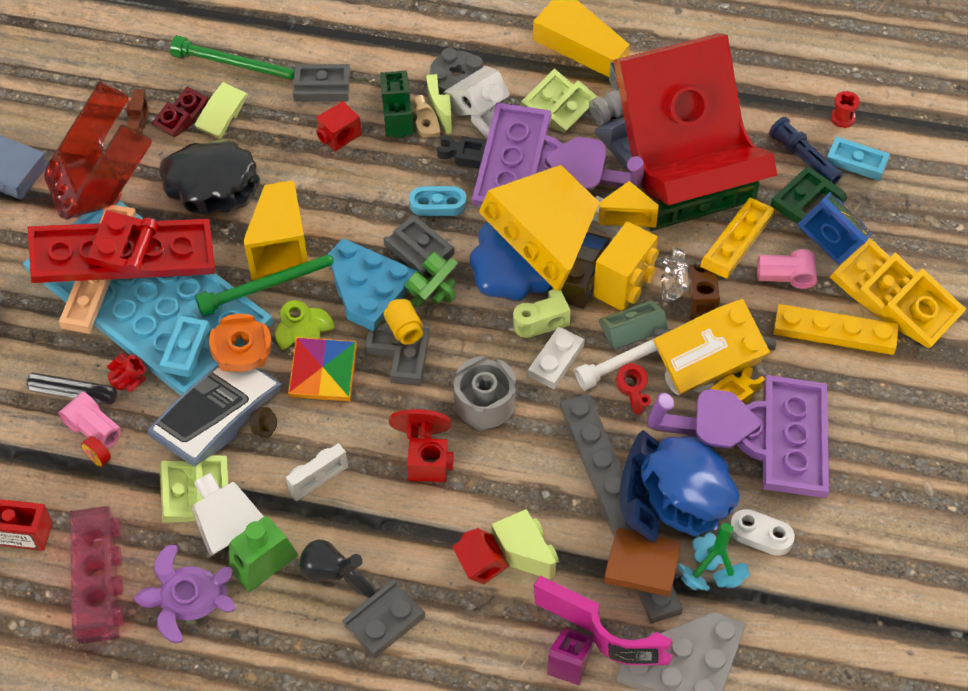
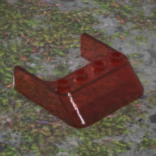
(81, 172)

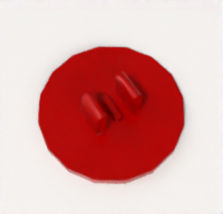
(419, 422)

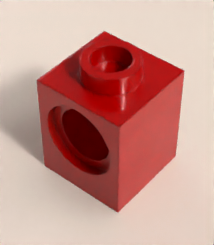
(338, 126)
(423, 449)
(480, 555)

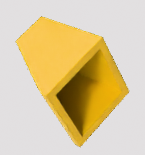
(275, 232)

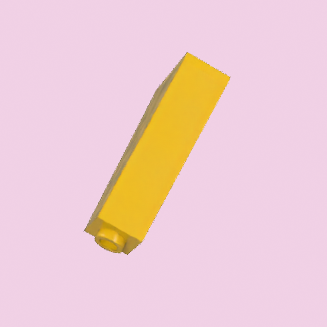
(579, 35)

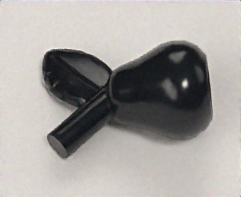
(323, 562)

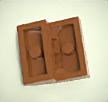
(642, 564)

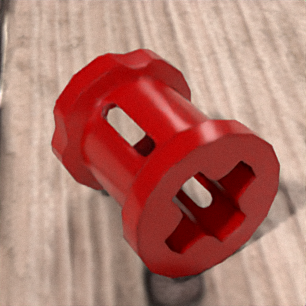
(846, 104)

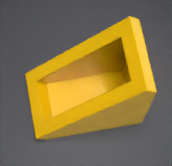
(629, 205)

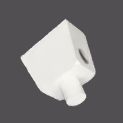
(481, 90)
(222, 513)

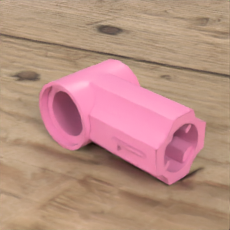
(797, 268)
(85, 416)

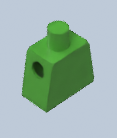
(259, 553)

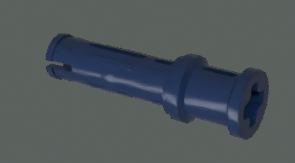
(796, 143)

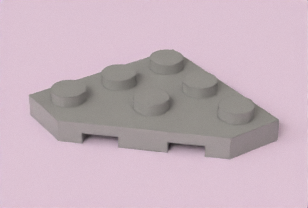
(700, 661)

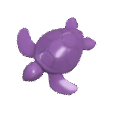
(184, 593)

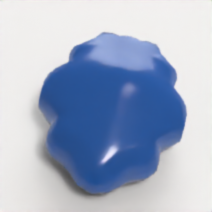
(502, 270)
(689, 485)

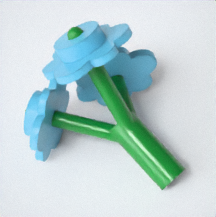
(710, 553)

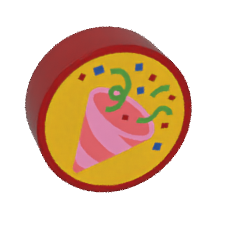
(96, 451)

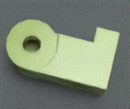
(541, 316)

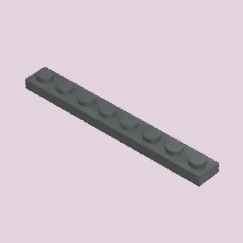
(605, 478)

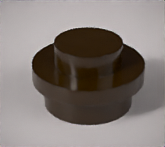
(263, 422)

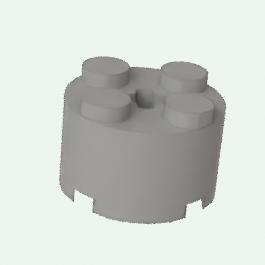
(484, 393)

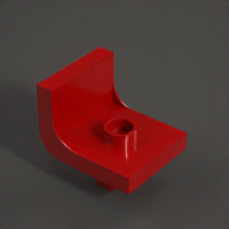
(688, 120)

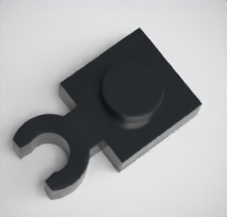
(466, 152)

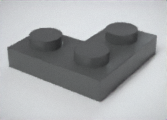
(407, 359)

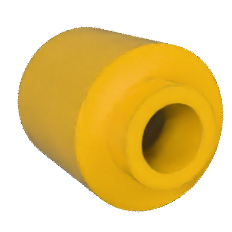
(403, 321)

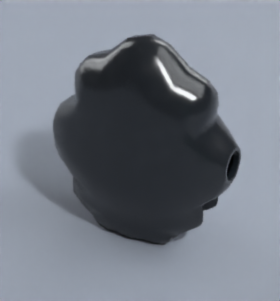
(210, 176)

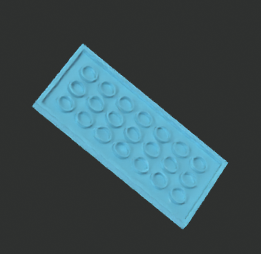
(144, 312)

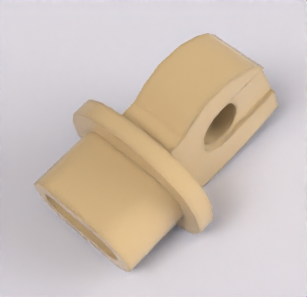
(424, 114)

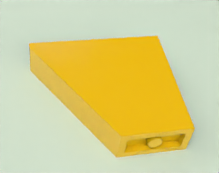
(543, 220)

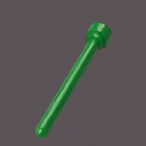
(183, 48)
(209, 302)

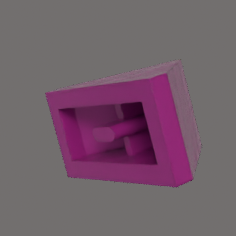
(570, 655)

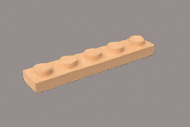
(88, 295)

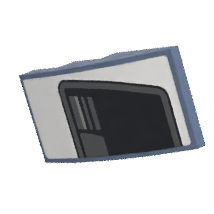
(212, 412)

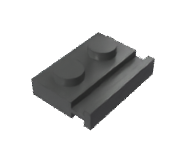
(321, 82)
(416, 242)
(383, 618)

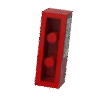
(24, 525)

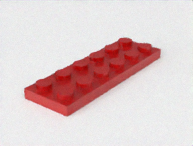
(176, 249)

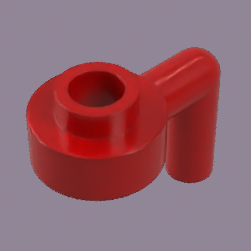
(638, 374)

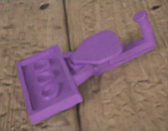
(521, 147)
(782, 430)

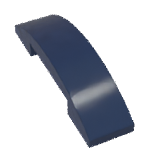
(633, 494)

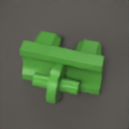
(439, 269)

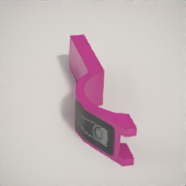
(587, 615)

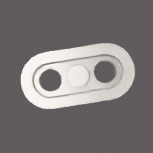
(761, 532)

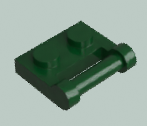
(802, 192)

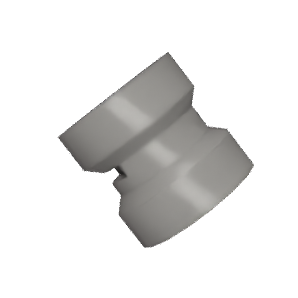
(605, 108)

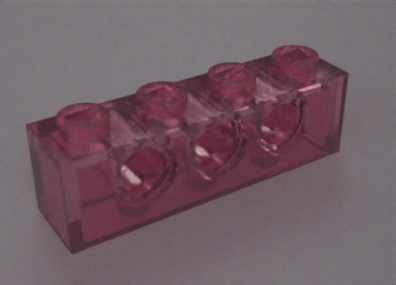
(87, 528)

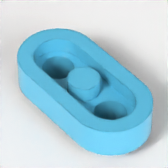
(437, 201)

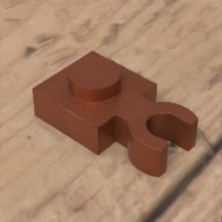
(137, 110)

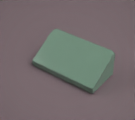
(633, 324)

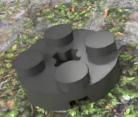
(454, 61)

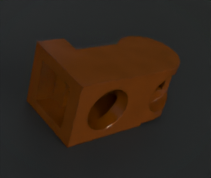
(702, 291)

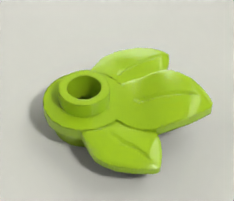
(307, 325)

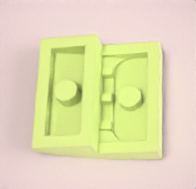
(562, 98)
(178, 486)

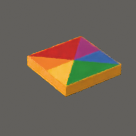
(323, 369)

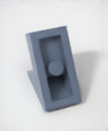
(616, 140)

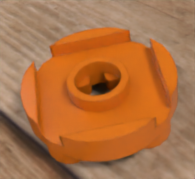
(240, 358)

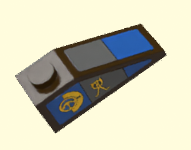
(582, 275)

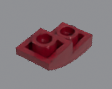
(182, 114)

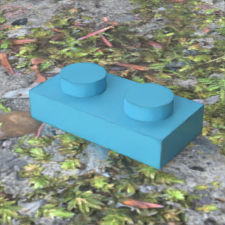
(858, 158)
(184, 346)

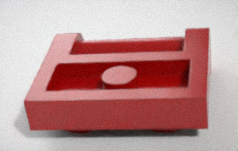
(113, 239)

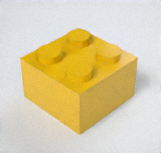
(625, 266)

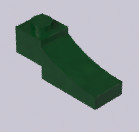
(396, 104)

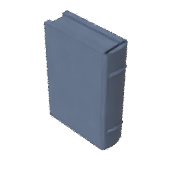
(19, 167)

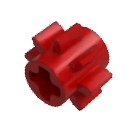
(126, 372)

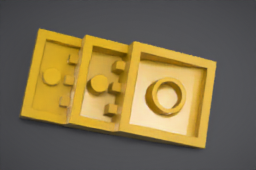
(898, 293)

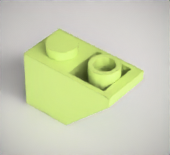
(524, 546)

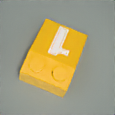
(712, 347)

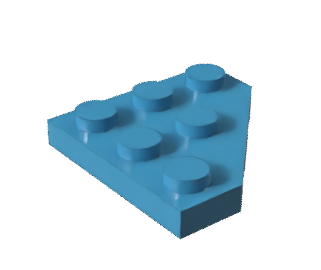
(367, 282)

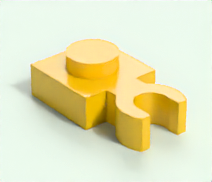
(741, 387)

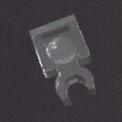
(675, 279)

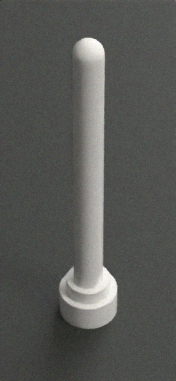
(589, 375)

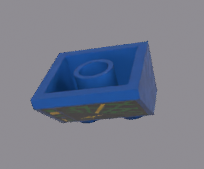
(835, 228)

